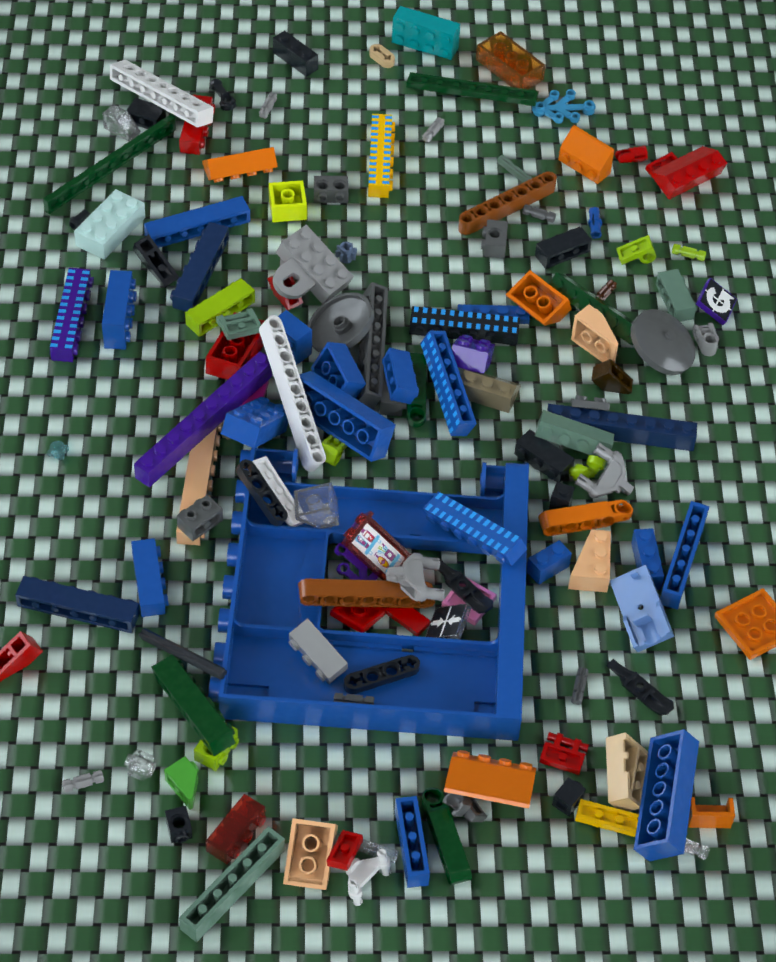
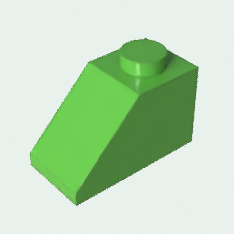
(183, 779)

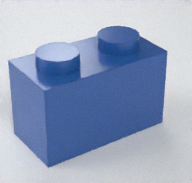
(548, 562)

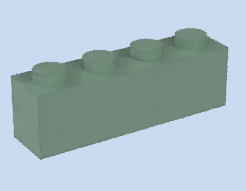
(572, 433)

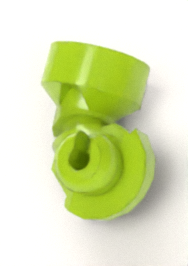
(594, 464)

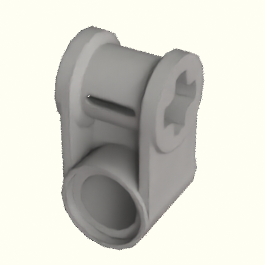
(706, 338)

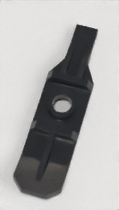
(470, 593)
(647, 695)

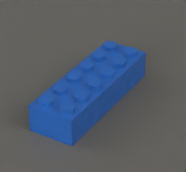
(347, 418)
(666, 795)

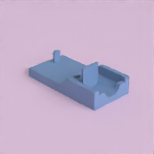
(647, 625)

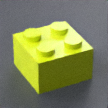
(287, 201)

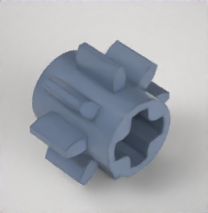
(346, 252)

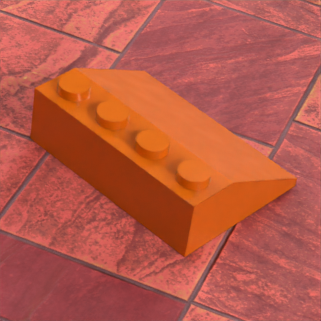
(490, 779)

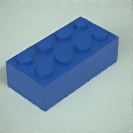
(119, 309)
(255, 422)

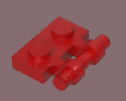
(562, 757)

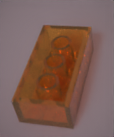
(510, 61)

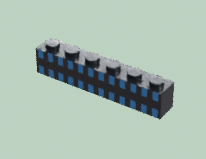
(457, 323)

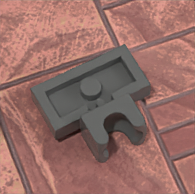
(465, 807)

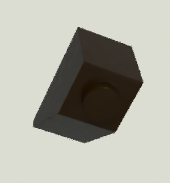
(611, 378)

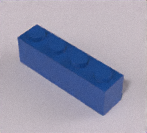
(148, 578)
(412, 842)

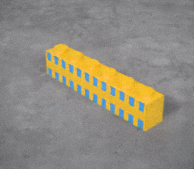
(380, 156)

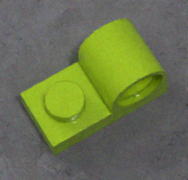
(640, 248)
(333, 450)

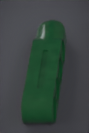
(417, 409)
(446, 837)

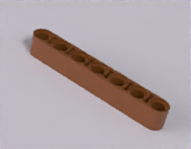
(507, 202)
(357, 594)

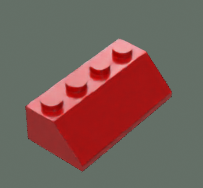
(689, 171)

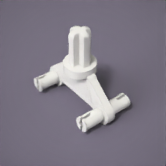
(363, 870)

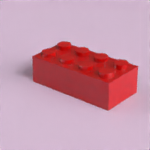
(230, 355)

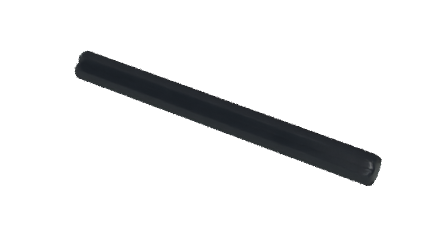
(183, 653)

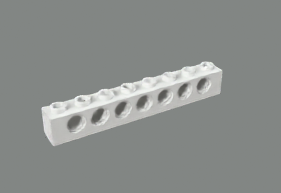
(161, 93)

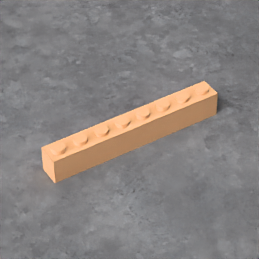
(198, 477)

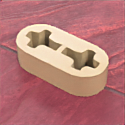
(382, 56)

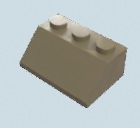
(490, 390)

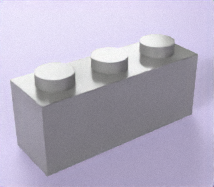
(317, 651)

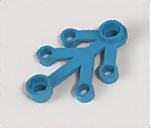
(562, 108)

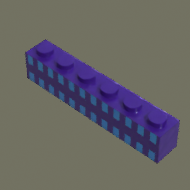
(71, 315)

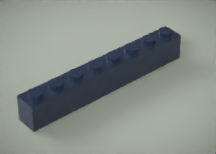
(634, 428)

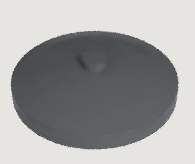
(341, 320)
(663, 342)

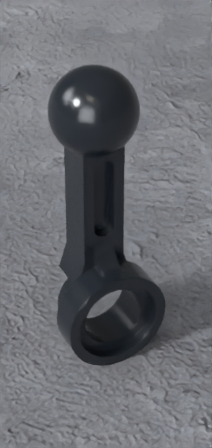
(227, 102)

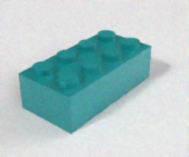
(425, 32)

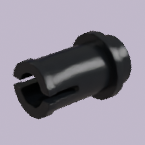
(76, 221)

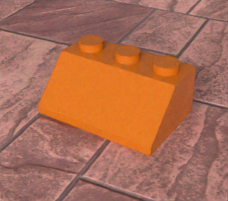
(586, 155)
(539, 299)

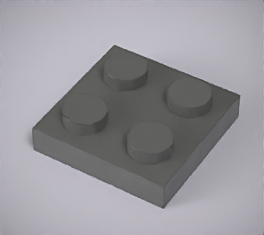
(598, 403)

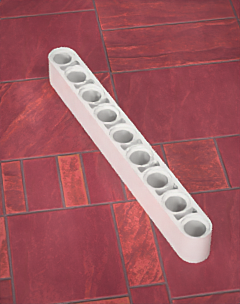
(292, 393)

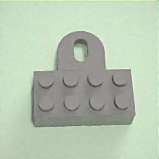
(311, 265)

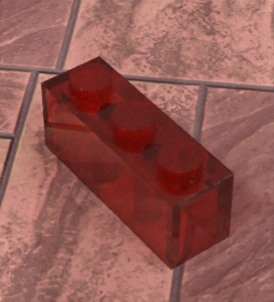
(236, 829)

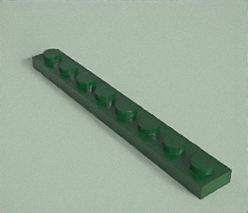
(472, 89)

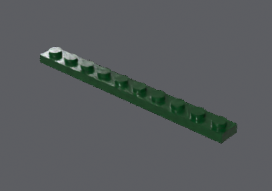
(109, 164)

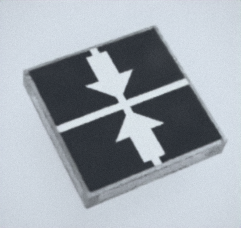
(449, 621)

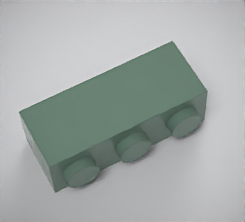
(676, 295)

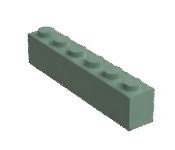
(232, 884)

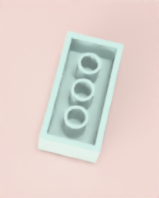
(109, 224)

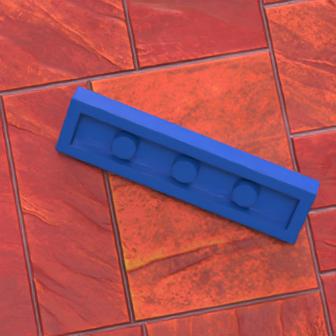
(504, 310)

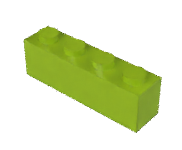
(225, 302)

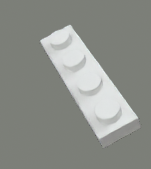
(278, 487)

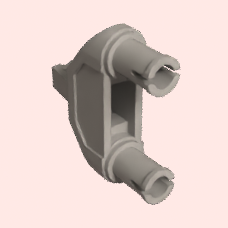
(611, 479)
(412, 579)

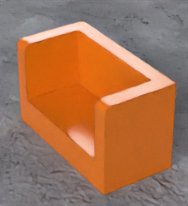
(711, 815)

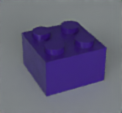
(472, 353)

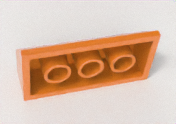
(240, 163)

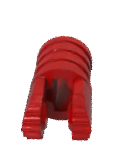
(632, 154)

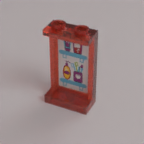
(374, 545)

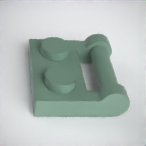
(239, 324)

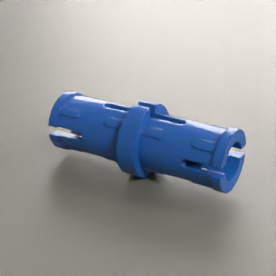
(595, 222)

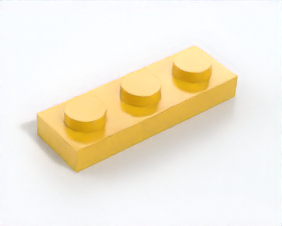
(607, 817)

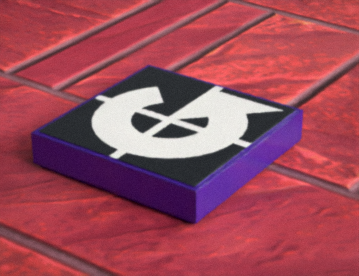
(716, 301)

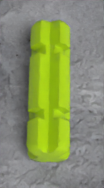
(688, 252)

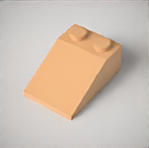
(594, 334)
(308, 853)

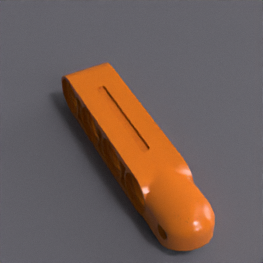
(584, 517)

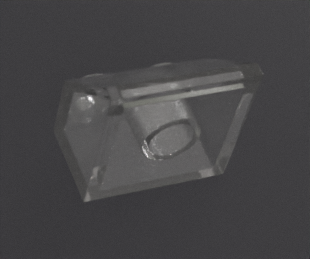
(317, 506)

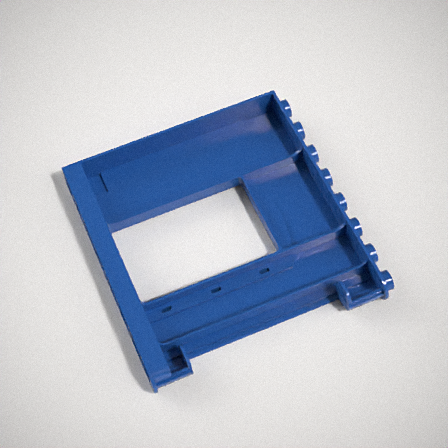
(460, 684)

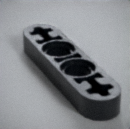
(259, 493)
(380, 671)

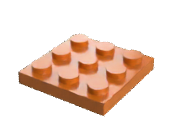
(751, 623)

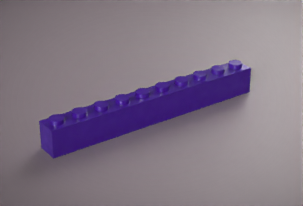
(202, 420)

